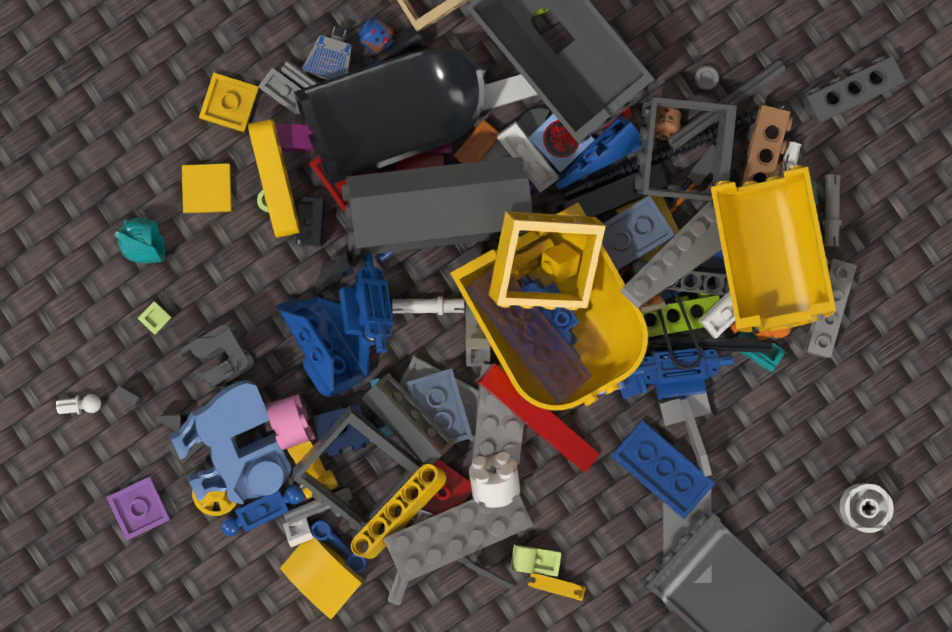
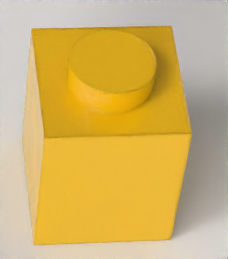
(559, 262)

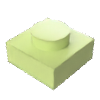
(155, 318)

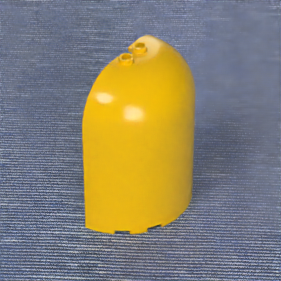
(609, 332)

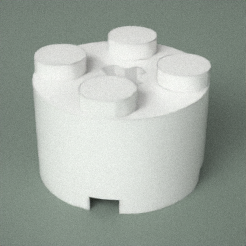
(494, 479)
(875, 517)

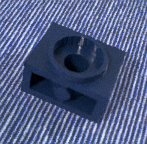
(351, 437)

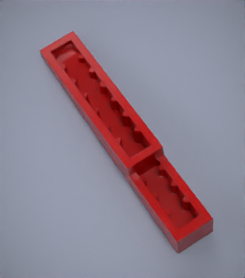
(539, 420)

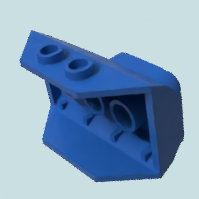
(331, 357)

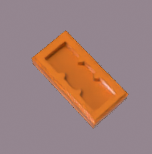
(477, 144)

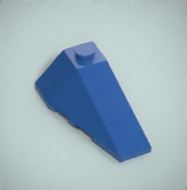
(611, 145)

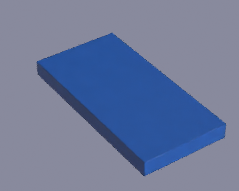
(663, 469)

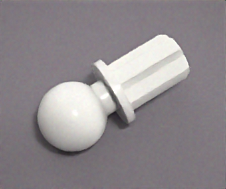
(90, 403)

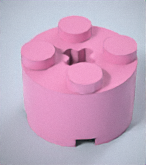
(290, 422)

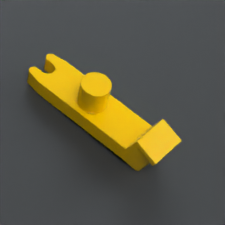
(557, 586)

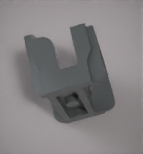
(215, 343)

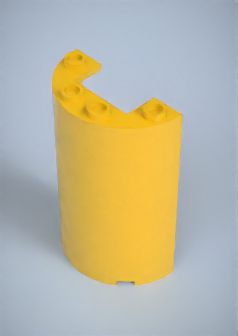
(773, 251)

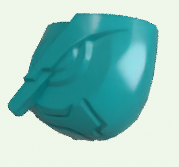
(141, 241)

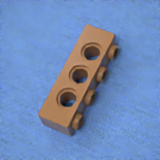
(765, 117)

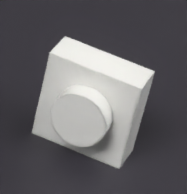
(298, 532)

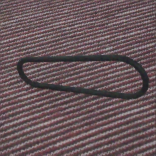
(691, 332)

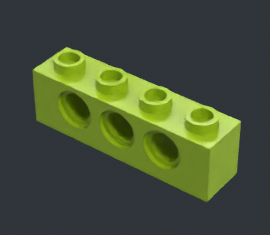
(705, 301)

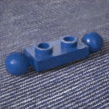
(262, 510)

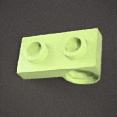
(535, 560)

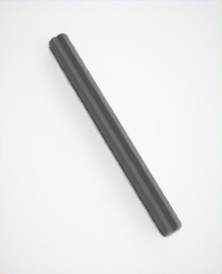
(734, 98)

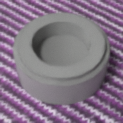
(706, 78)

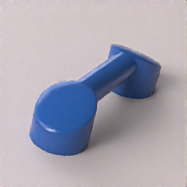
(323, 530)

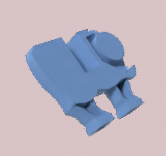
(242, 472)

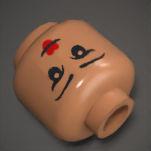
(666, 122)

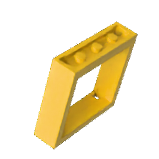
(547, 223)

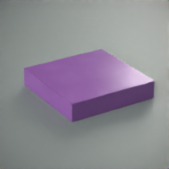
(138, 508)

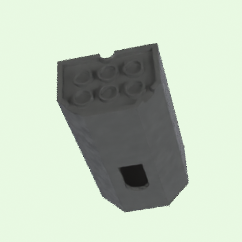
(586, 80)
(433, 205)

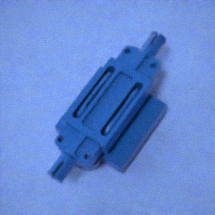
(368, 306)
(560, 317)
(676, 382)

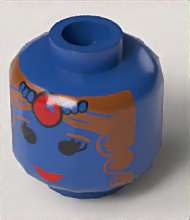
(376, 35)

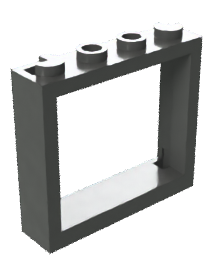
(723, 147)
(323, 494)

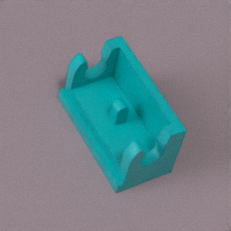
(765, 360)

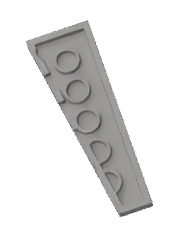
(680, 256)

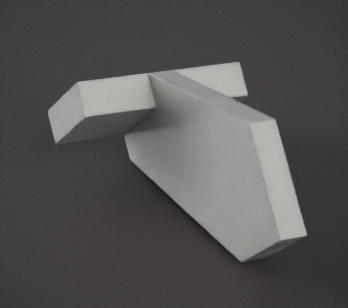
(686, 409)

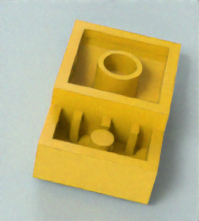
(321, 576)

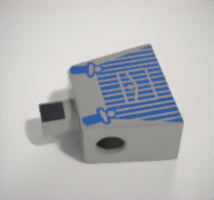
(330, 56)

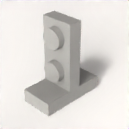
(476, 342)

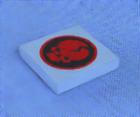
(557, 143)

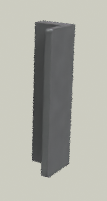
(407, 420)

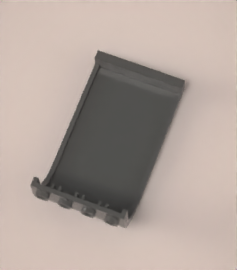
(742, 591)

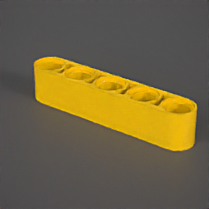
(274, 178)
(409, 510)

